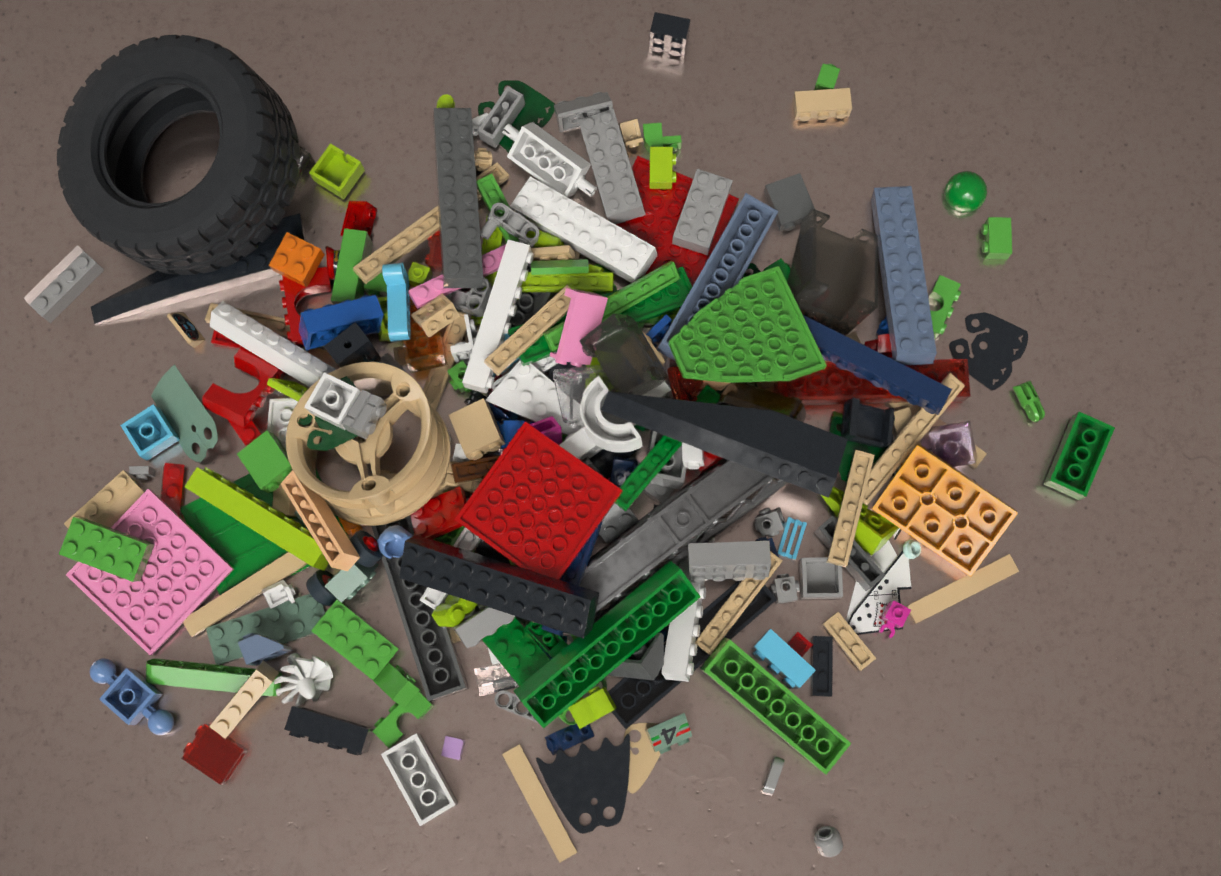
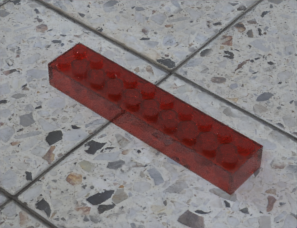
(839, 385)

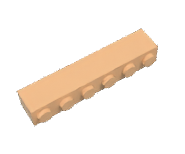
(321, 524)

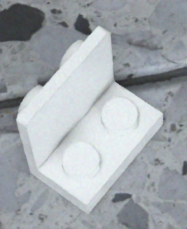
(463, 350)

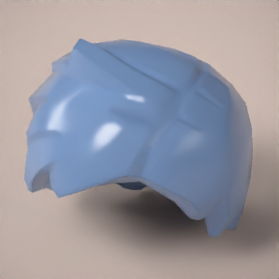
(392, 541)

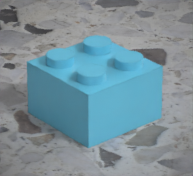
(150, 432)

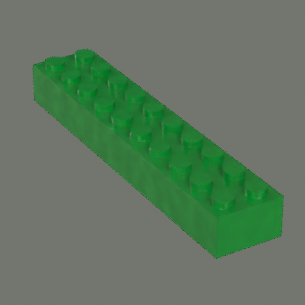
(608, 644)

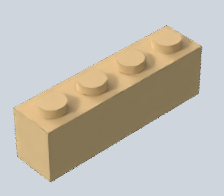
(244, 699)

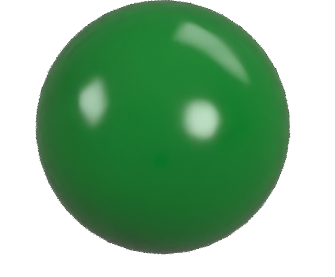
(965, 191)

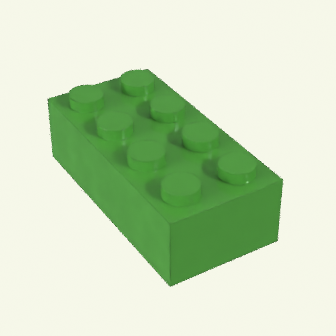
(106, 549)
(355, 639)

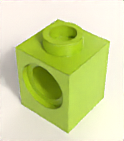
(419, 274)

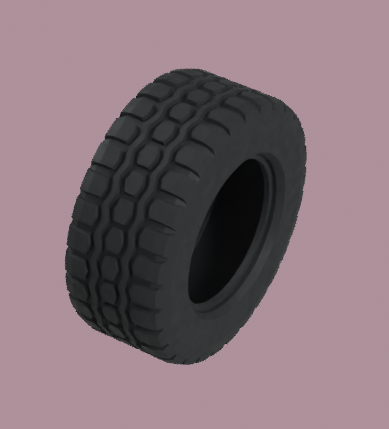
(125, 113)

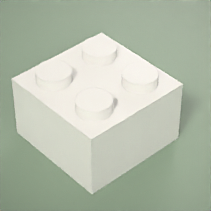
(332, 400)

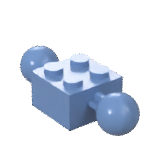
(131, 696)

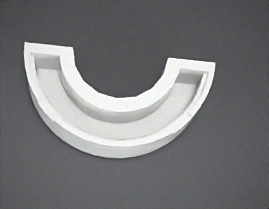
(603, 433)

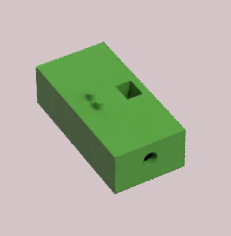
(354, 248)

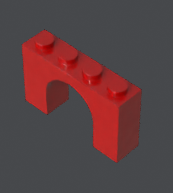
(294, 293)
(242, 406)

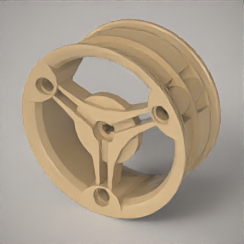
(374, 497)

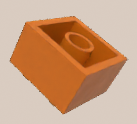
(296, 259)

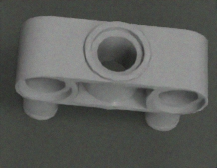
(511, 222)

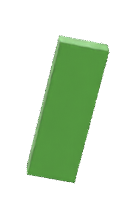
(559, 267)

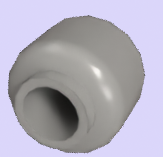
(828, 841)

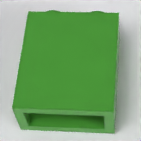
(266, 461)

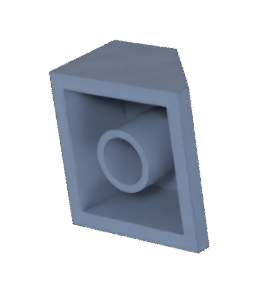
(260, 648)

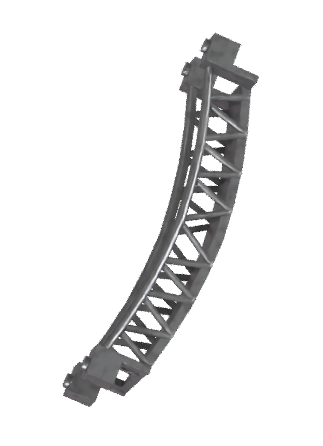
(671, 526)

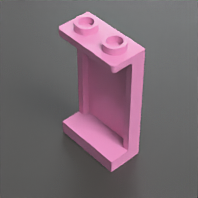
(583, 316)

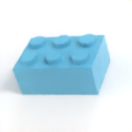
(782, 660)

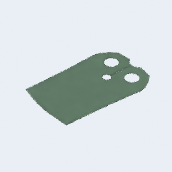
(184, 410)

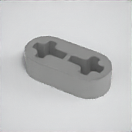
(773, 775)

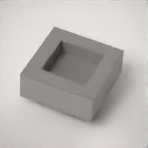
(141, 472)

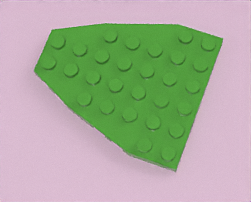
(748, 335)

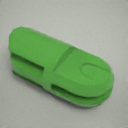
(1030, 401)

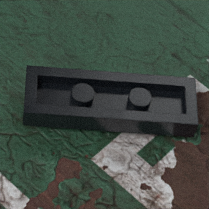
(823, 664)

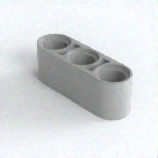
(512, 705)

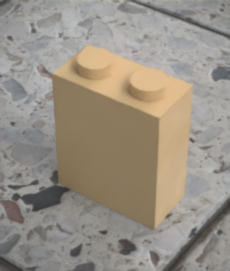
(477, 429)

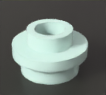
(911, 549)

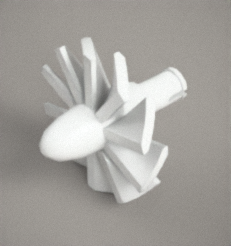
(306, 677)

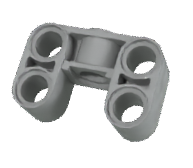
(467, 301)

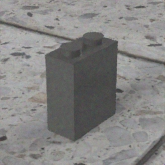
(791, 201)

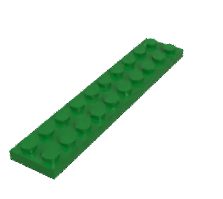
(658, 304)

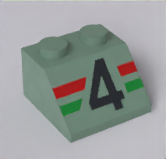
(669, 733)

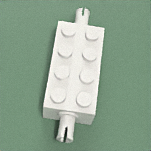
(549, 160)

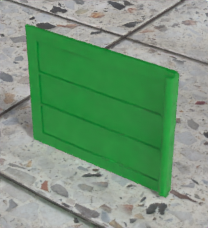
(233, 540)

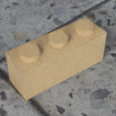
(822, 104)

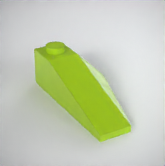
(872, 528)

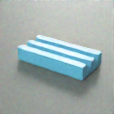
(796, 522)

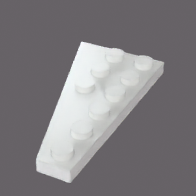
(530, 395)

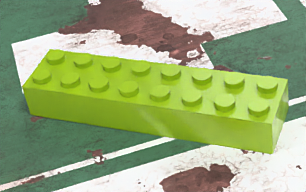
(257, 515)

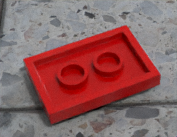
(439, 514)

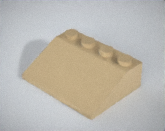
(111, 501)

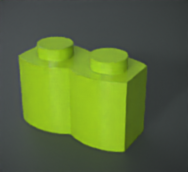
(452, 611)
(592, 707)

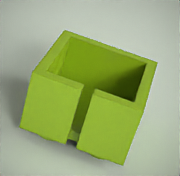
(335, 173)

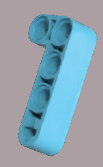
(397, 301)

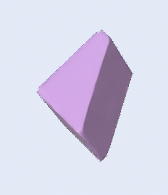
(453, 747)

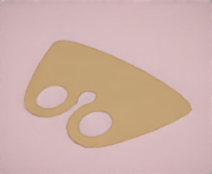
(644, 761)

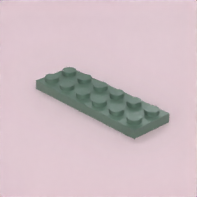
(282, 623)

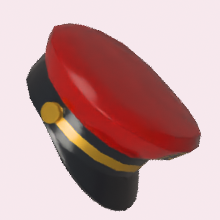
(332, 261)

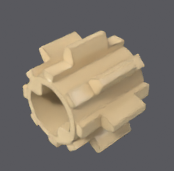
(483, 159)

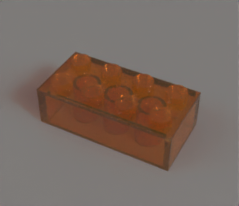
(423, 351)

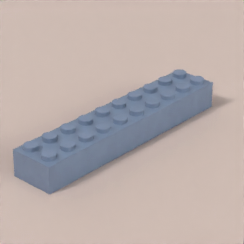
(725, 263)
(903, 276)

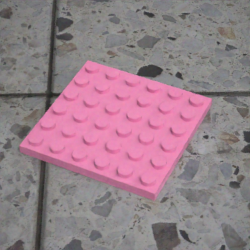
(174, 583)

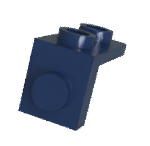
(568, 737)

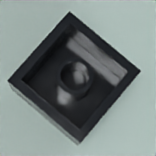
(669, 34)

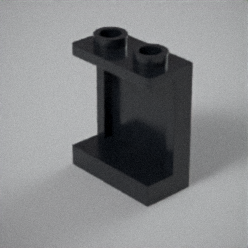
(867, 424)

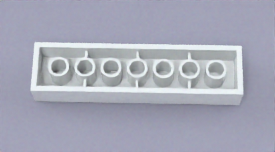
(584, 230)

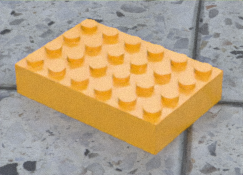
(944, 509)

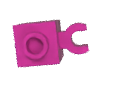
(894, 616)

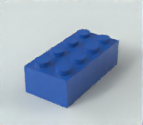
(323, 324)

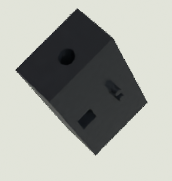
(352, 347)

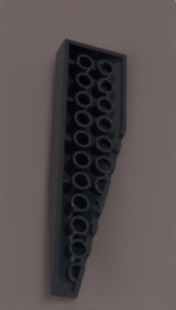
(166, 289)
(742, 435)

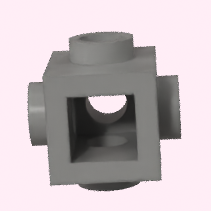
(776, 521)
(782, 595)

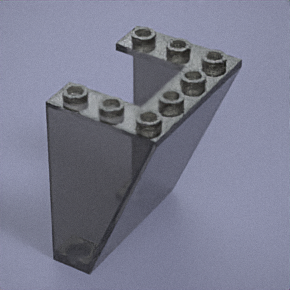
(834, 275)

